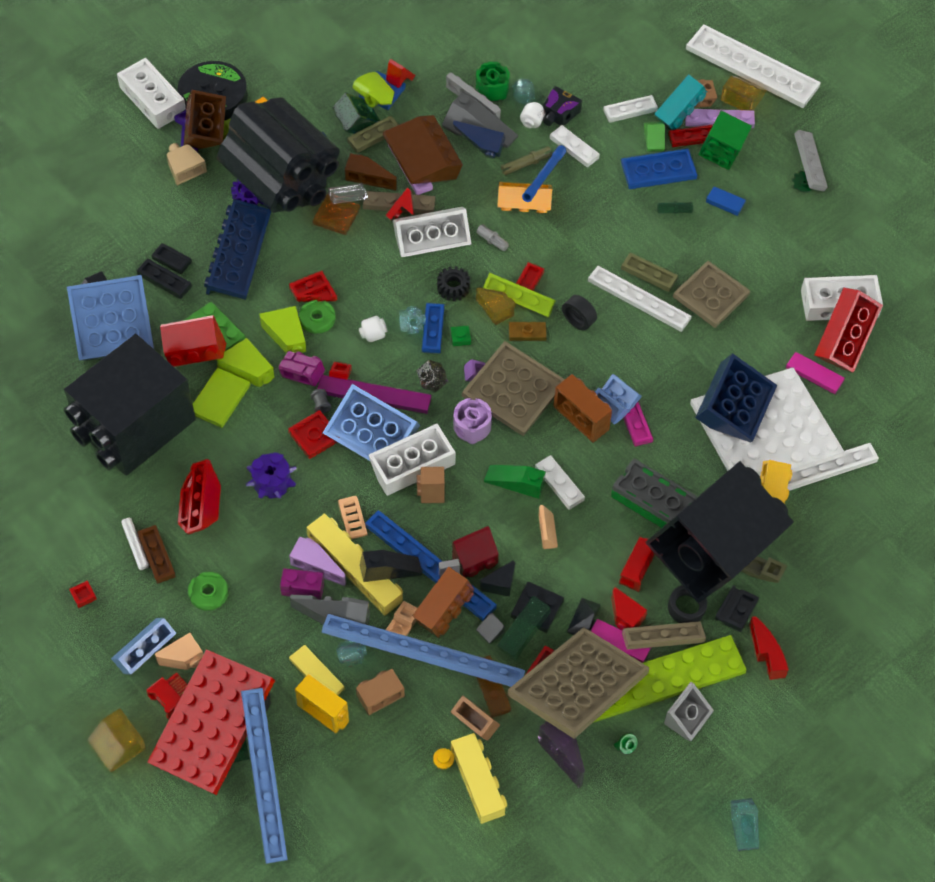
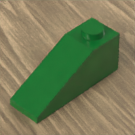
(517, 479)

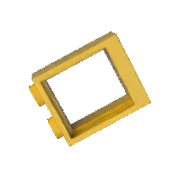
(322, 704)

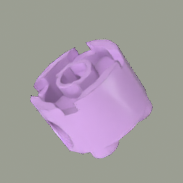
(472, 420)

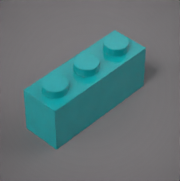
(681, 103)

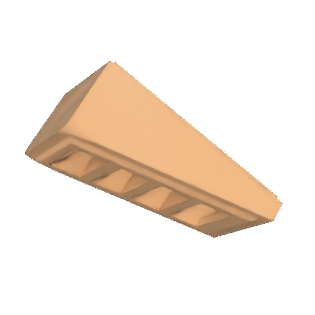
(351, 505)

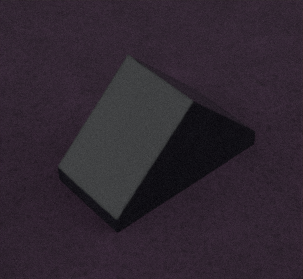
(499, 581)

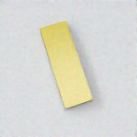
(309, 664)

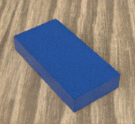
(725, 201)

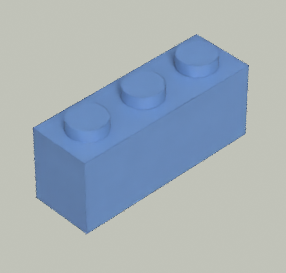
(143, 646)

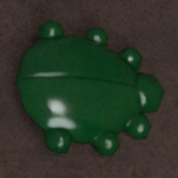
(800, 182)

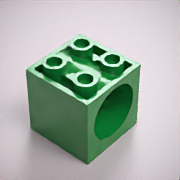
(725, 140)

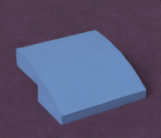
(618, 396)

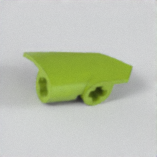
(374, 89)

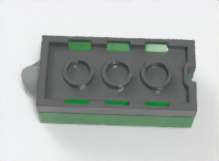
(650, 493)

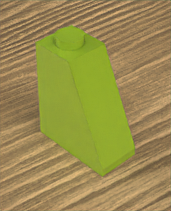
(284, 329)
(247, 363)

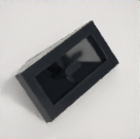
(583, 616)

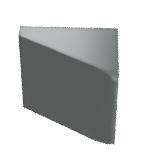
(491, 628)

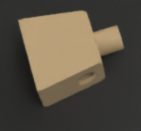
(185, 163)

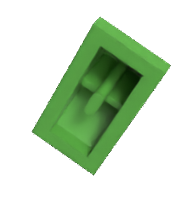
(655, 136)

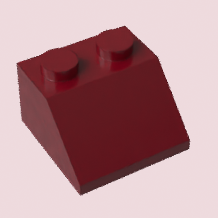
(475, 552)

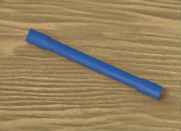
(532, 190)

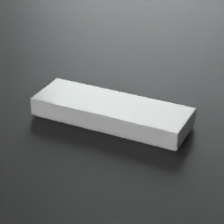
(630, 108)

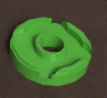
(317, 325)
(208, 601)

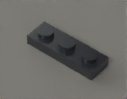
(164, 278)

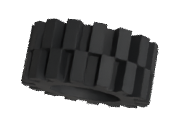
(453, 275)

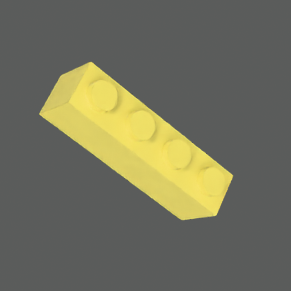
(478, 778)

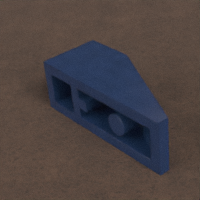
(485, 139)

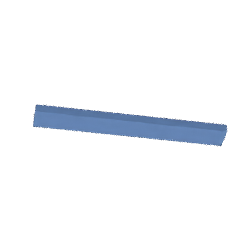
(264, 775)

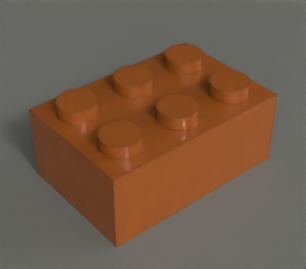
(582, 408)
(444, 602)

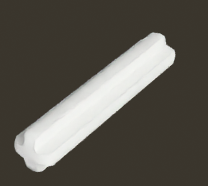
(135, 543)

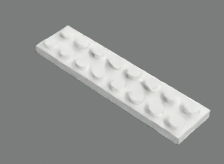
(753, 66)

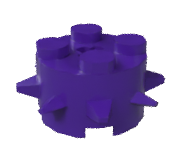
(271, 475)

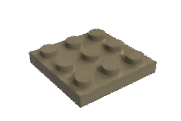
(711, 294)

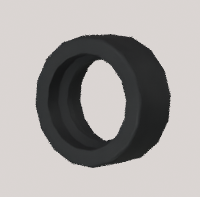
(579, 312)
(680, 616)

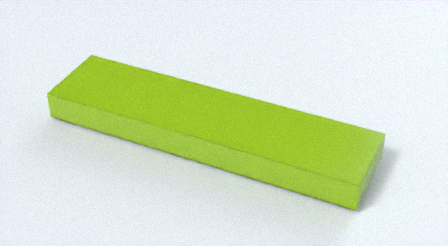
(521, 295)

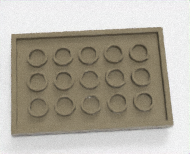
(578, 682)

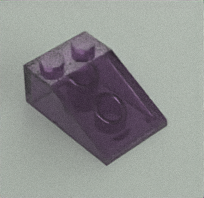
(563, 751)

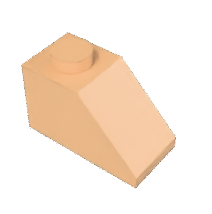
(180, 654)

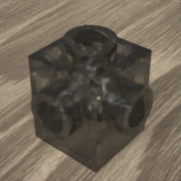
(432, 376)

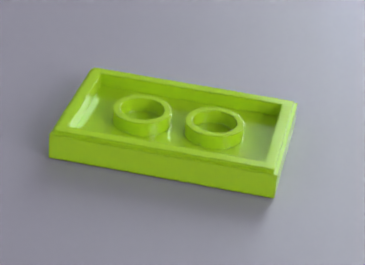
(220, 397)

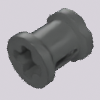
(320, 400)

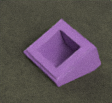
(472, 368)

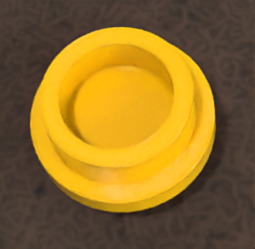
(443, 758)

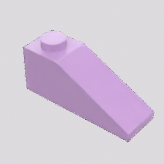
(311, 557)

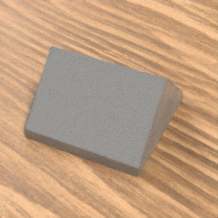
(688, 713)

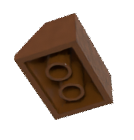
(204, 119)

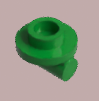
(627, 743)

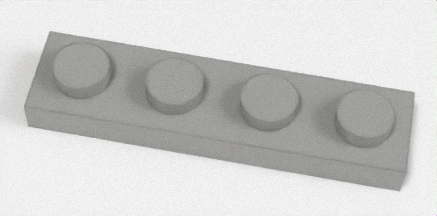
(458, 86)
(810, 160)

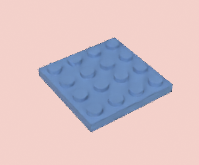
(108, 315)

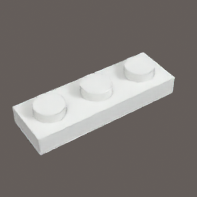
(574, 146)
(560, 483)

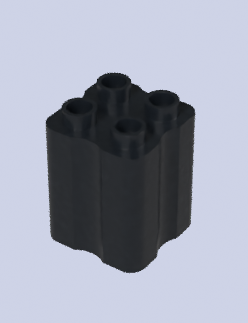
(278, 155)

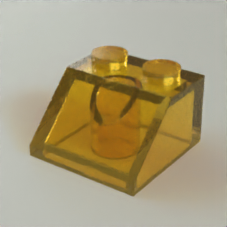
(742, 93)
(116, 740)

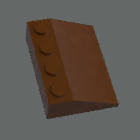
(423, 150)

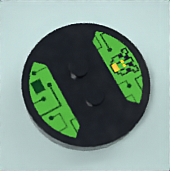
(218, 79)

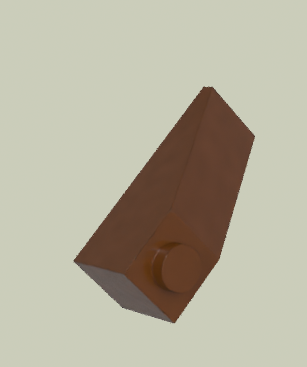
(366, 171)

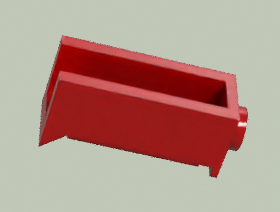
(637, 565)

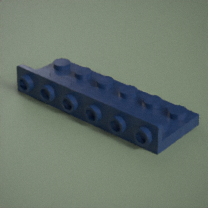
(237, 249)

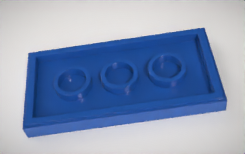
(658, 168)

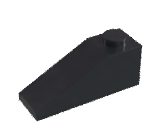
(388, 565)

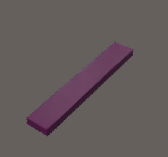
(392, 396)

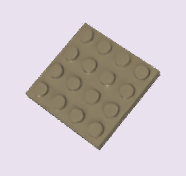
(514, 388)

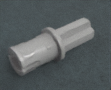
(492, 237)

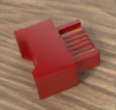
(167, 692)

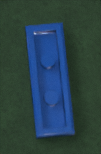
(433, 329)

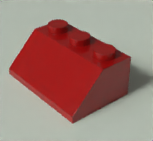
(192, 341)

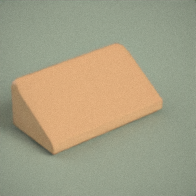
(547, 528)

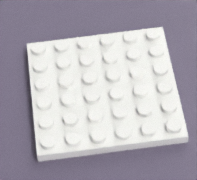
(789, 432)

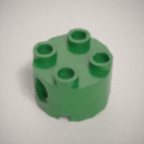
(493, 81)

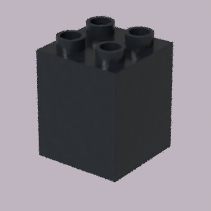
(129, 405)
(720, 532)

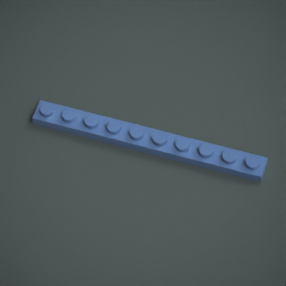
(422, 650)

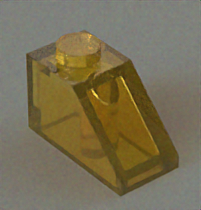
(495, 304)

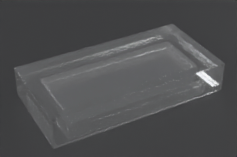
(347, 193)

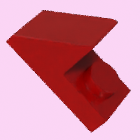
(397, 74)
(405, 201)

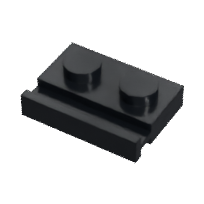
(737, 608)

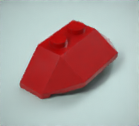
(199, 498)

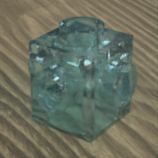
(415, 326)

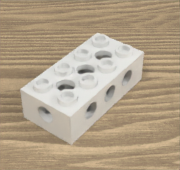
(157, 102)
(822, 293)

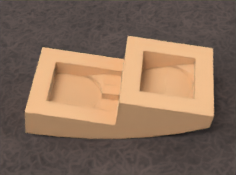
(403, 619)

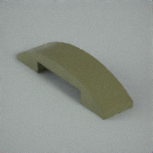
(766, 570)

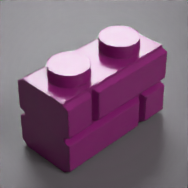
(301, 368)
(302, 583)

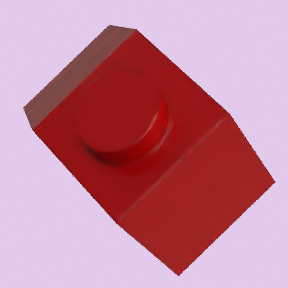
(626, 610)

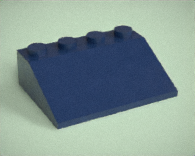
(736, 399)

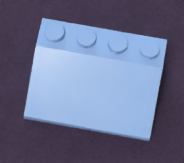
(368, 423)

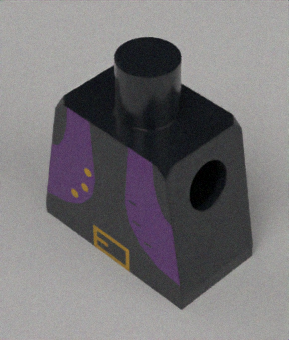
(561, 107)

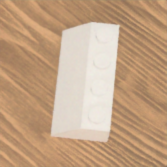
(432, 231)
(402, 461)

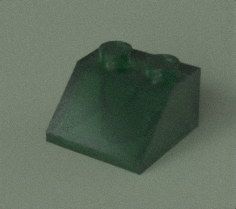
(354, 113)

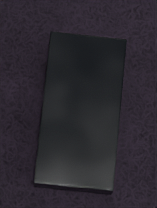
(171, 258)

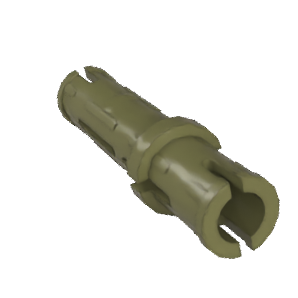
(532, 158)

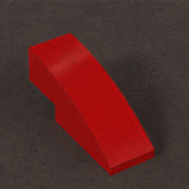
(768, 649)

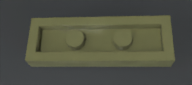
(371, 134)
(649, 272)

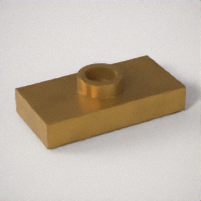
(527, 331)

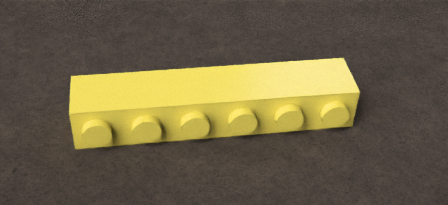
(347, 556)

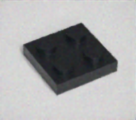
(551, 599)

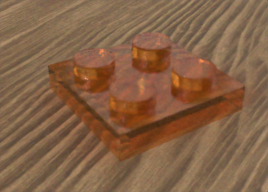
(336, 216)

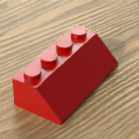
(848, 329)

